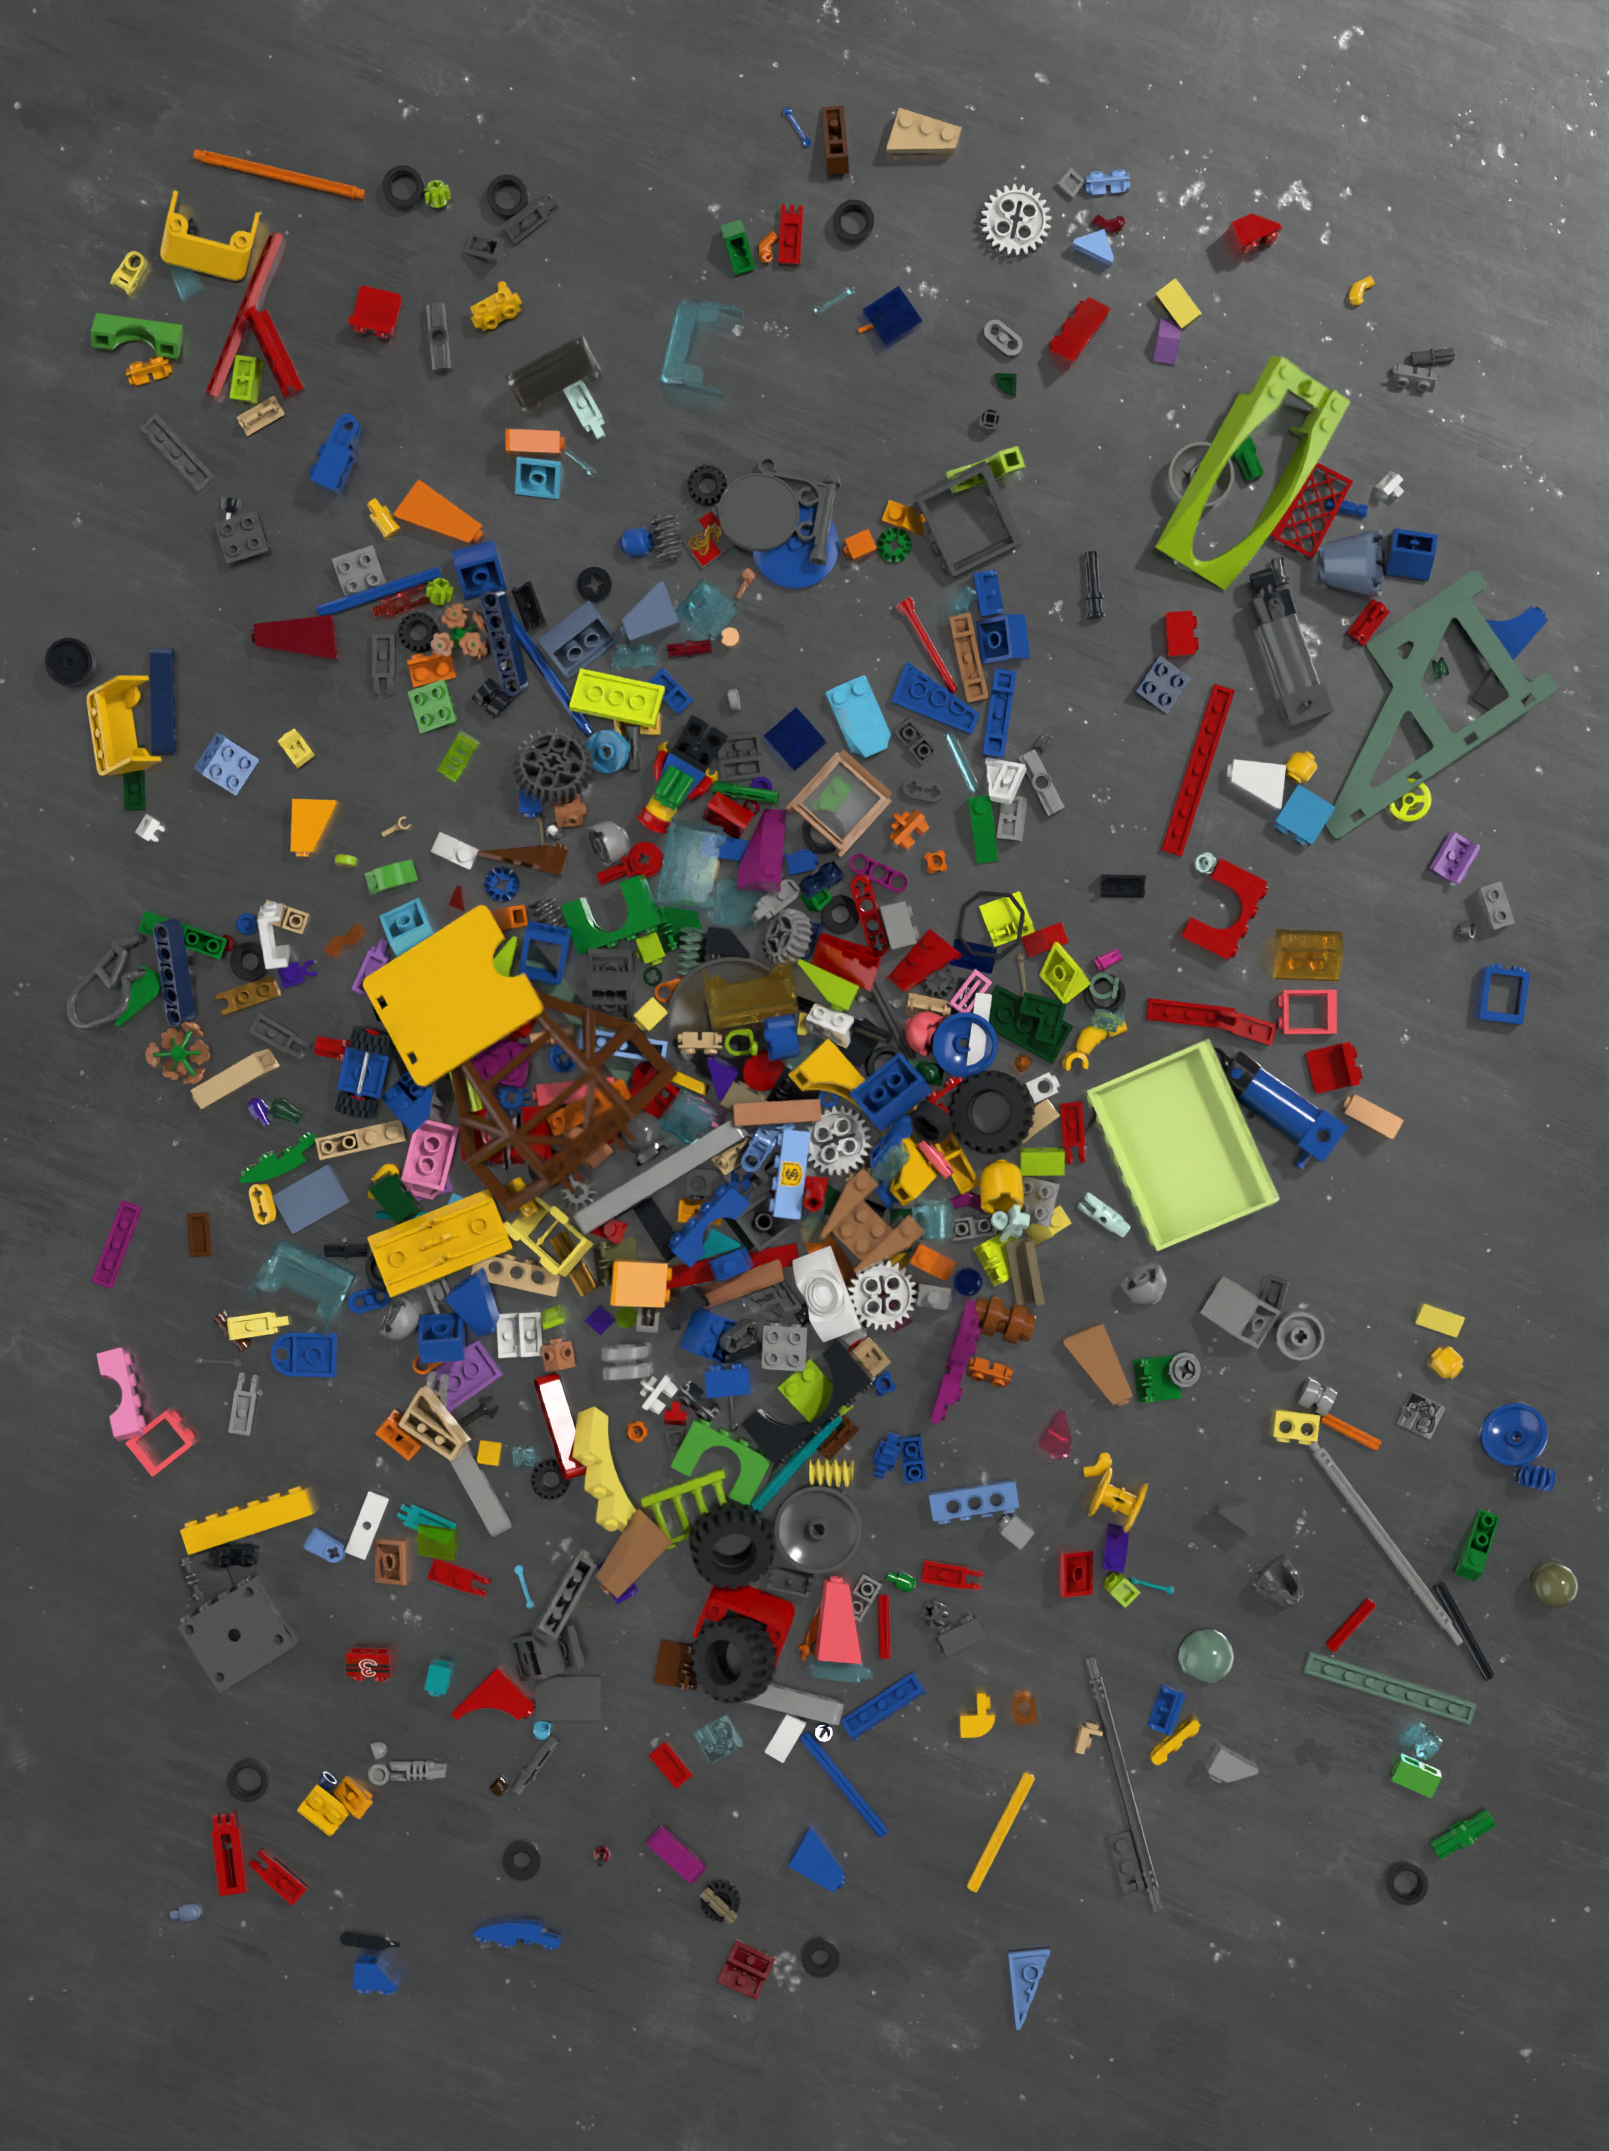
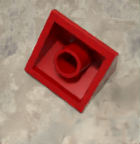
(727, 814)
(1075, 1573)

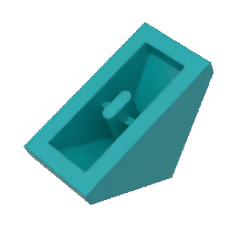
(718, 1243)

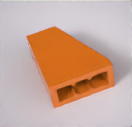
(533, 443)
(932, 1261)

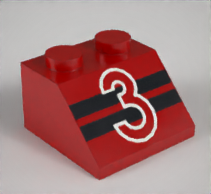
(369, 1663)

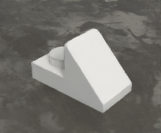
(454, 850)

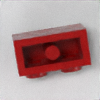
(1180, 634)

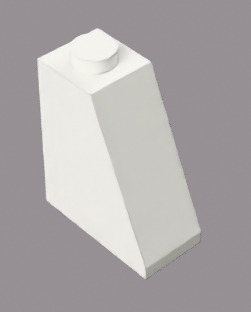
(1259, 780)

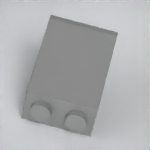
(1240, 1312)

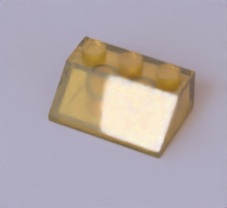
(1308, 955)

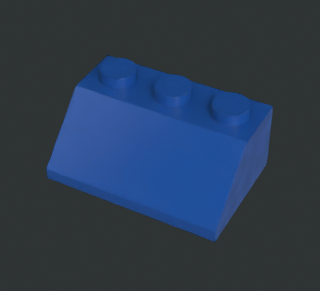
(890, 1092)

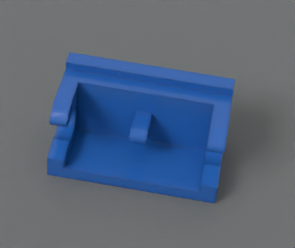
(989, 593)
(1166, 1709)

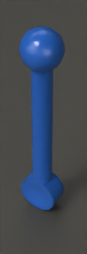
(806, 141)

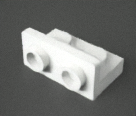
(830, 1024)

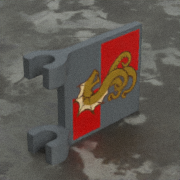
(706, 538)

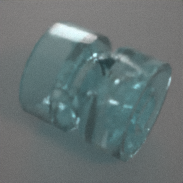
(1424, 1743)

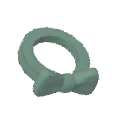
(1114, 982)

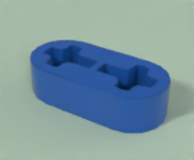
(746, 1181)

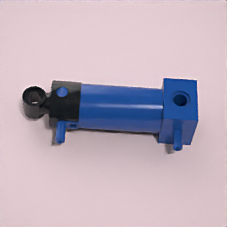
(1282, 1107)

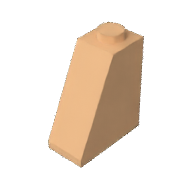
(1372, 1116)

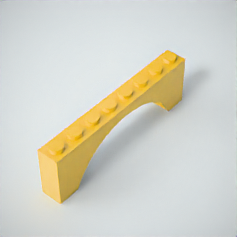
(831, 1072)

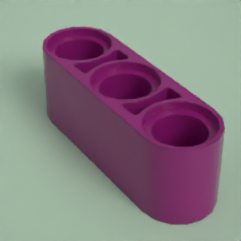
(886, 881)
(676, 1855)

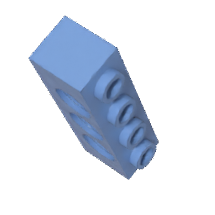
(1006, 1489)

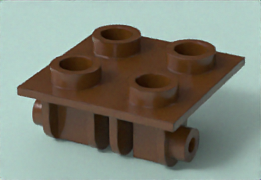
(675, 1666)

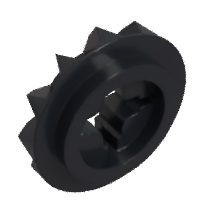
(599, 575)

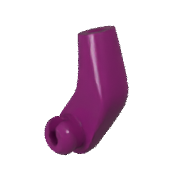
(967, 1199)

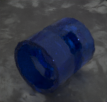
(967, 1281)

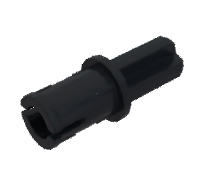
(345, 1250)

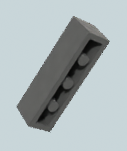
(564, 1599)

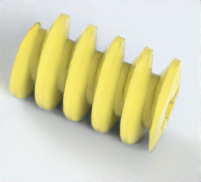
(831, 1472)

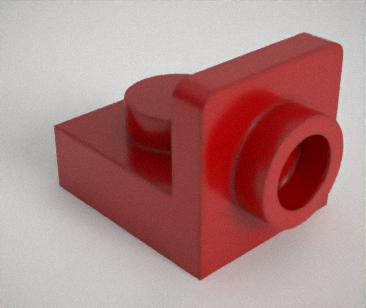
(611, 1230)

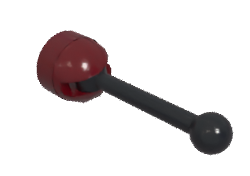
(600, 1856)

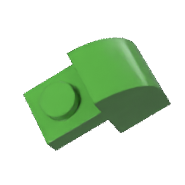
(391, 876)

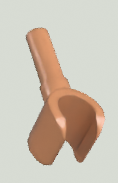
(748, 575)

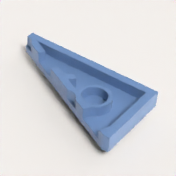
(1025, 1973)

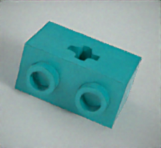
(439, 1677)

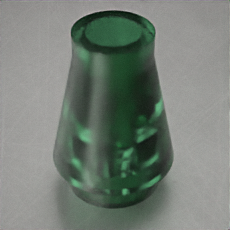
(283, 1110)

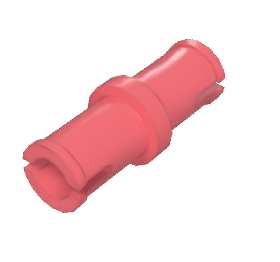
(936, 1159)

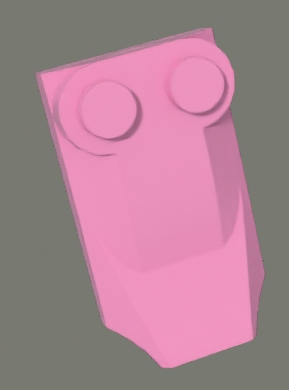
(429, 1159)

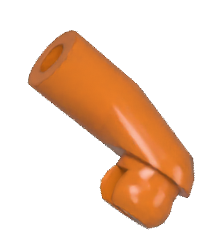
(764, 247)

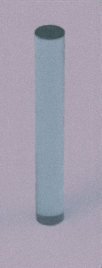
(962, 761)

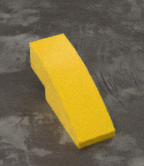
(964, 1175)

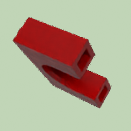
(1248, 890)
(541, 1129)

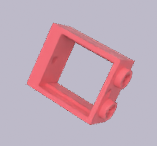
(1331, 1011)
(143, 1455)

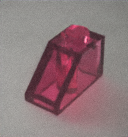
(1057, 1437)

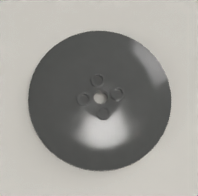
(690, 1013)

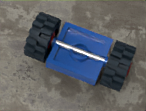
(363, 1072)

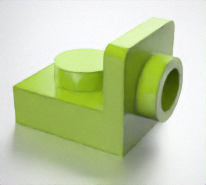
(1120, 1588)

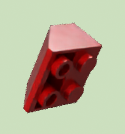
(1252, 231)

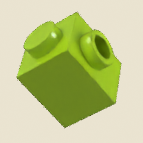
(650, 949)

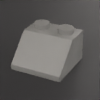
(898, 925)
(1228, 1765)

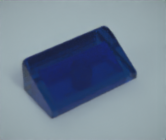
(971, 962)

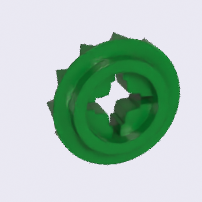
(885, 550)

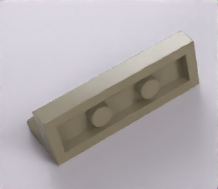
(1024, 1271)

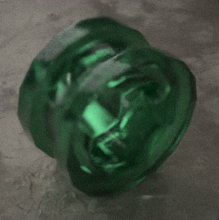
(1440, 667)
(658, 973)

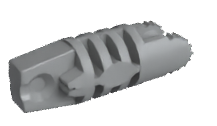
(417, 1770)

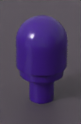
(259, 1110)

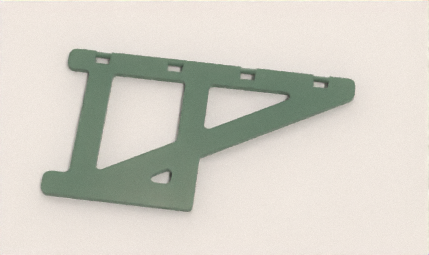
(1425, 630)

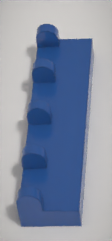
(883, 1706)

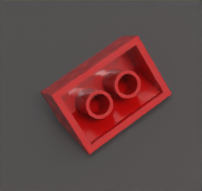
(1078, 331)

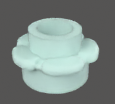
(1202, 867)

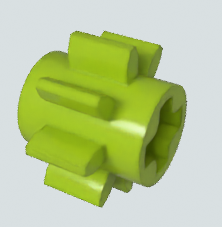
(436, 193)
(439, 591)

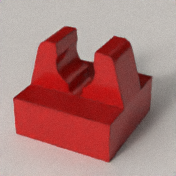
(674, 1416)

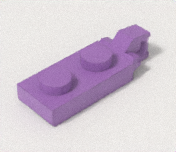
(374, 960)

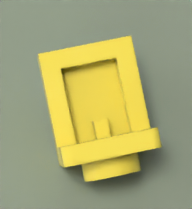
(296, 747)

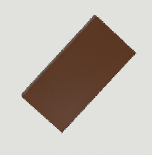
(199, 1234)

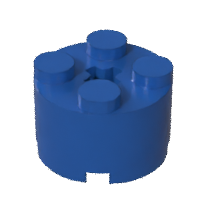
(781, 1037)

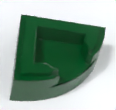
(1006, 383)

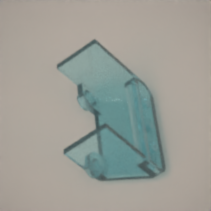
(676, 366)
(307, 1275)

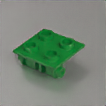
(673, 921)
(1153, 1380)

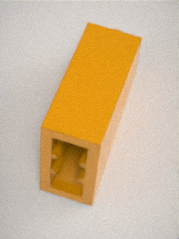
(309, 824)

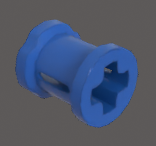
(830, 1104)

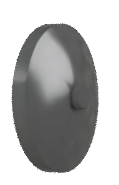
(818, 1529)

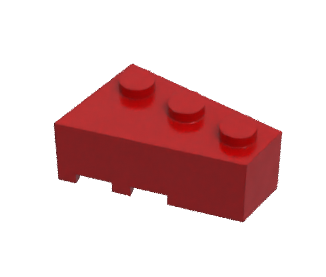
(847, 960)

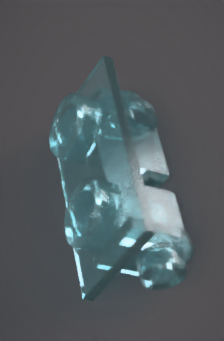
(966, 597)
(624, 655)
(895, 1160)

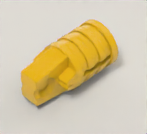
(382, 518)
(529, 1208)

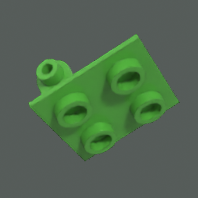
(432, 706)

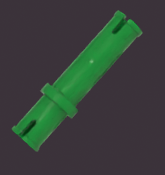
(744, 792)

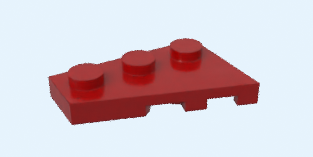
(924, 958)

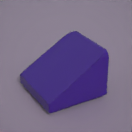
(600, 1319)

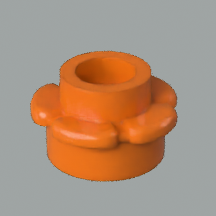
(631, 1435)

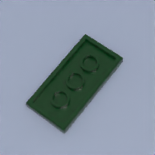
(1022, 1028)

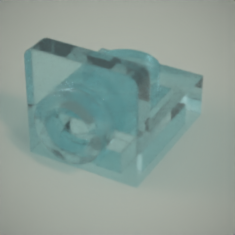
(1106, 1020)

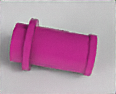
(1107, 960)

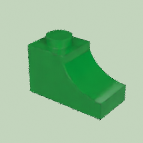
(737, 247)

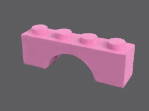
(126, 1420)

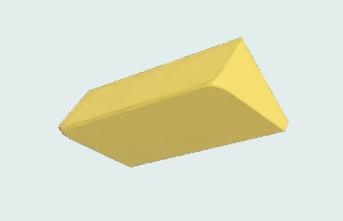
(1439, 1320)

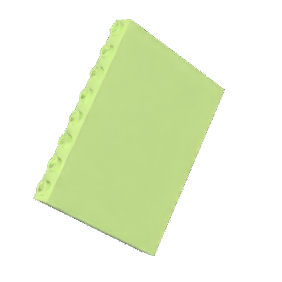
(1182, 1145)

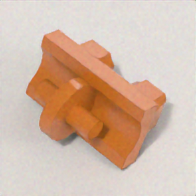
(905, 825)

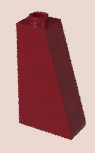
(299, 636)

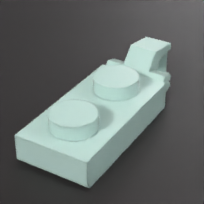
(585, 408)

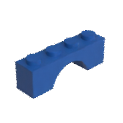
(724, 1204)

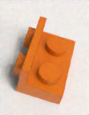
(430, 668)

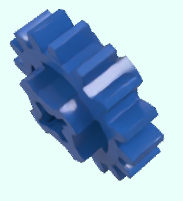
(886, 1455)

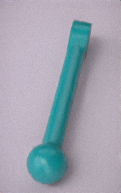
(1169, 1590)

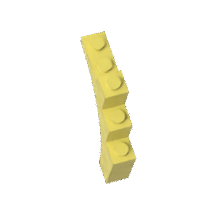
(601, 1479)

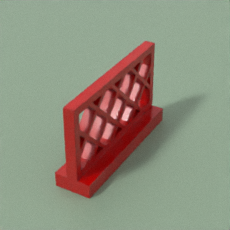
(275, 352)
(1281, 525)

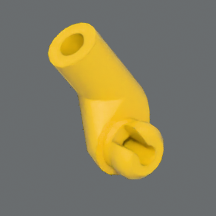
(1357, 290)
(1100, 1468)

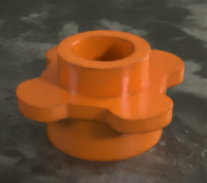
(939, 856)

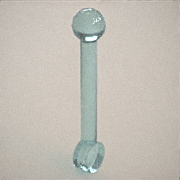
(819, 308)
(591, 470)

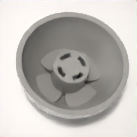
(1185, 466)

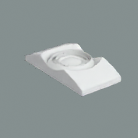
(825, 1294)

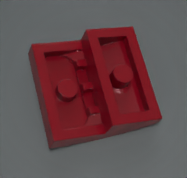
(745, 1970)

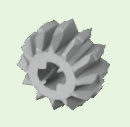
(582, 1197)

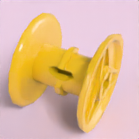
(1118, 1500)

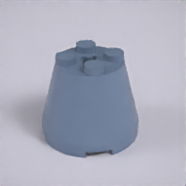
(1355, 563)

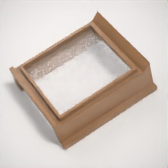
(841, 801)

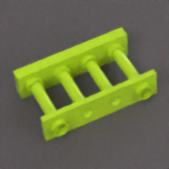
(674, 1493)

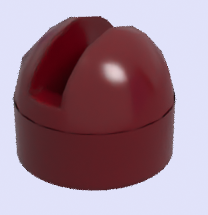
(755, 804)

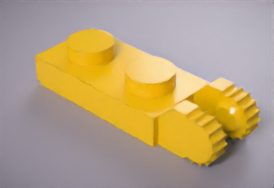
(1172, 1743)

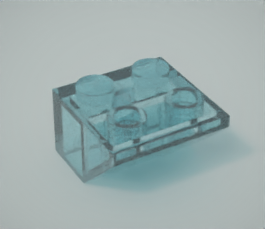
(707, 609)
(687, 1117)

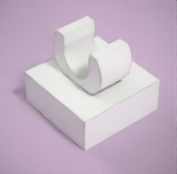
(1390, 484)
(147, 828)

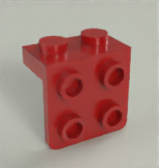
(375, 312)
(1333, 1067)

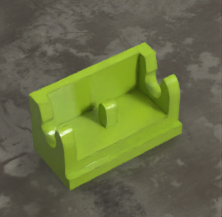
(246, 379)
(1042, 1161)

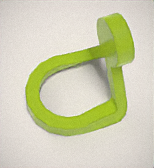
(746, 1032)

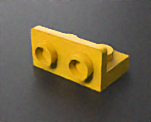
(323, 1810)

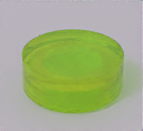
(626, 1316)

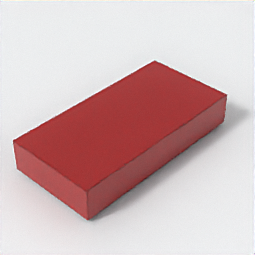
(670, 1765)

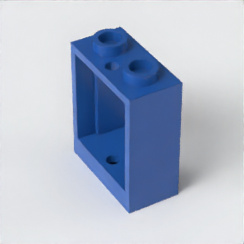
(550, 934)
(1515, 971)

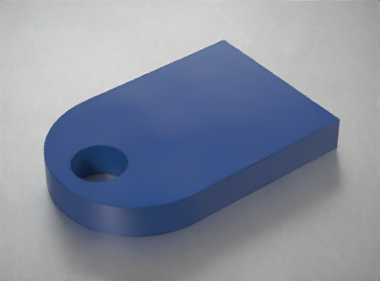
(307, 1354)

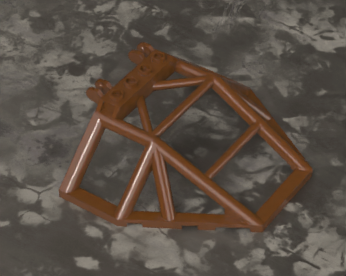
(593, 1133)

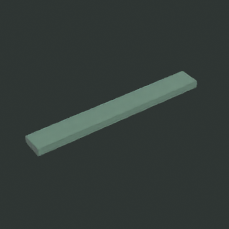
(617, 1065)
(1390, 1688)

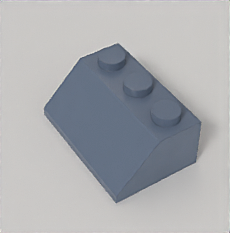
(578, 640)

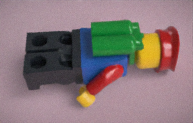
(682, 773)

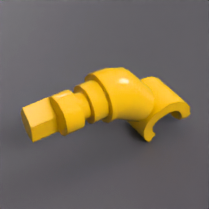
(1087, 1040)

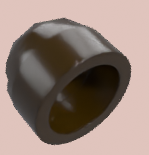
(497, 1787)

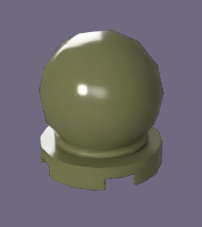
(1554, 1584)

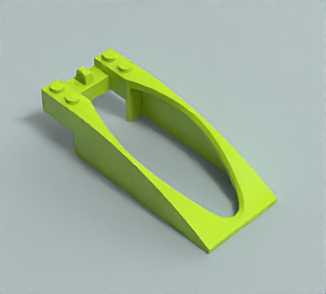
(1245, 414)

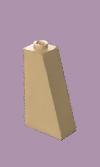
(234, 1078)

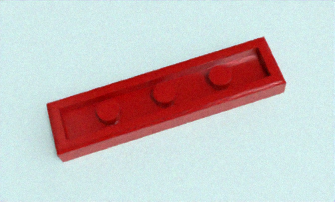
(1186, 1013)

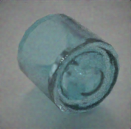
(935, 1218)

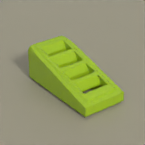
(553, 1316)

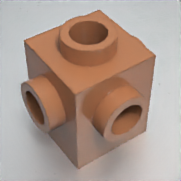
(570, 813)
(557, 1355)

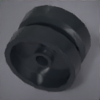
(82, 669)

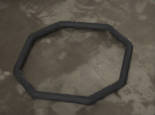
(962, 915)

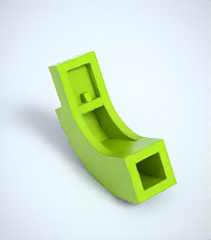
(1001, 464)

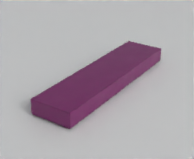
(117, 1244)

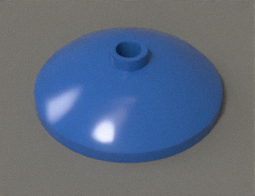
(954, 1057)
(1509, 1423)

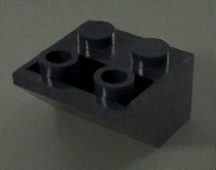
(723, 943)

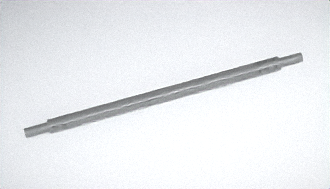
(1384, 1540)

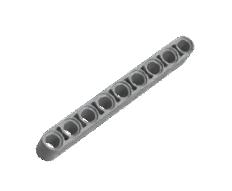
(659, 1176)

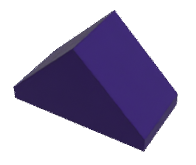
(722, 1075)

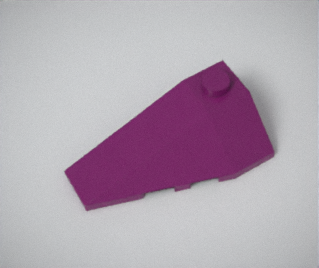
(764, 855)

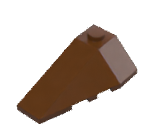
(542, 858)

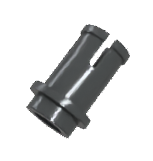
(1280, 571)

